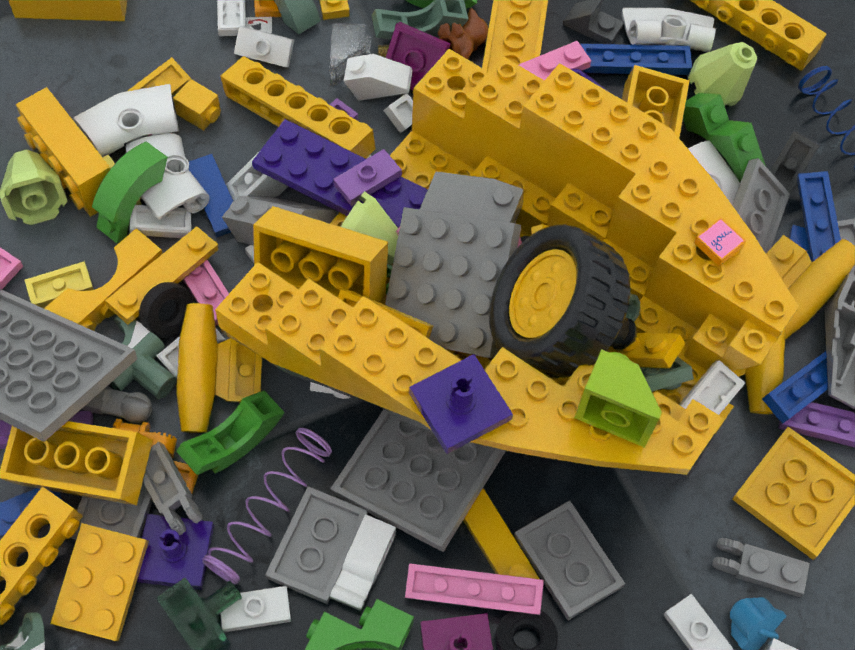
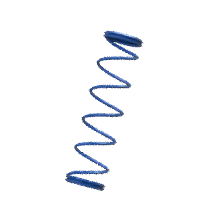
(819, 84)

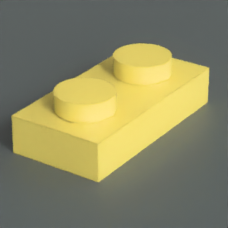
(48, 286)

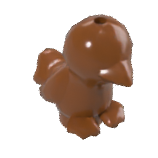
(467, 37)

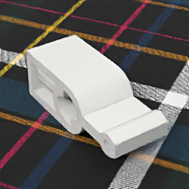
(363, 562)

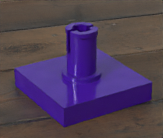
(460, 403)
(175, 556)

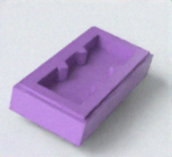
(367, 176)

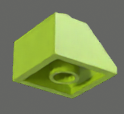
(619, 399)

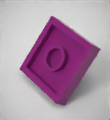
(415, 50)
(457, 633)

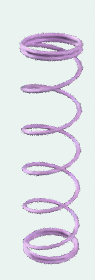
(218, 566)

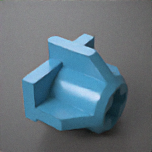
(754, 622)

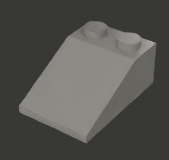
(473, 197)

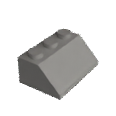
(249, 209)

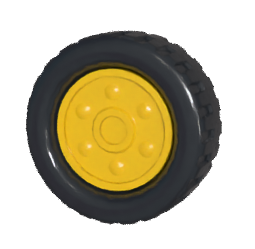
(562, 301)

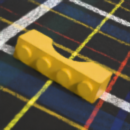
(89, 307)

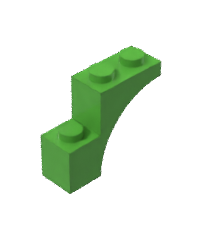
(733, 139)
(382, 629)

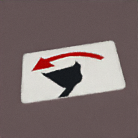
(260, 23)

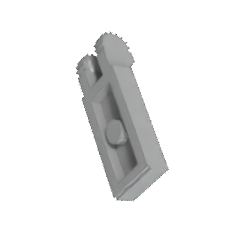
(168, 488)
(763, 567)

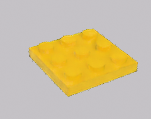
(799, 493)

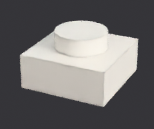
(401, 112)

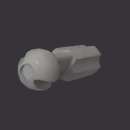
(132, 406)

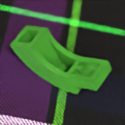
(124, 186)
(234, 437)

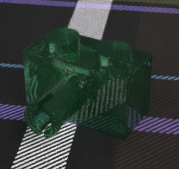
(197, 616)

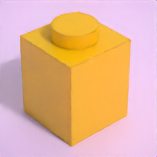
(197, 104)

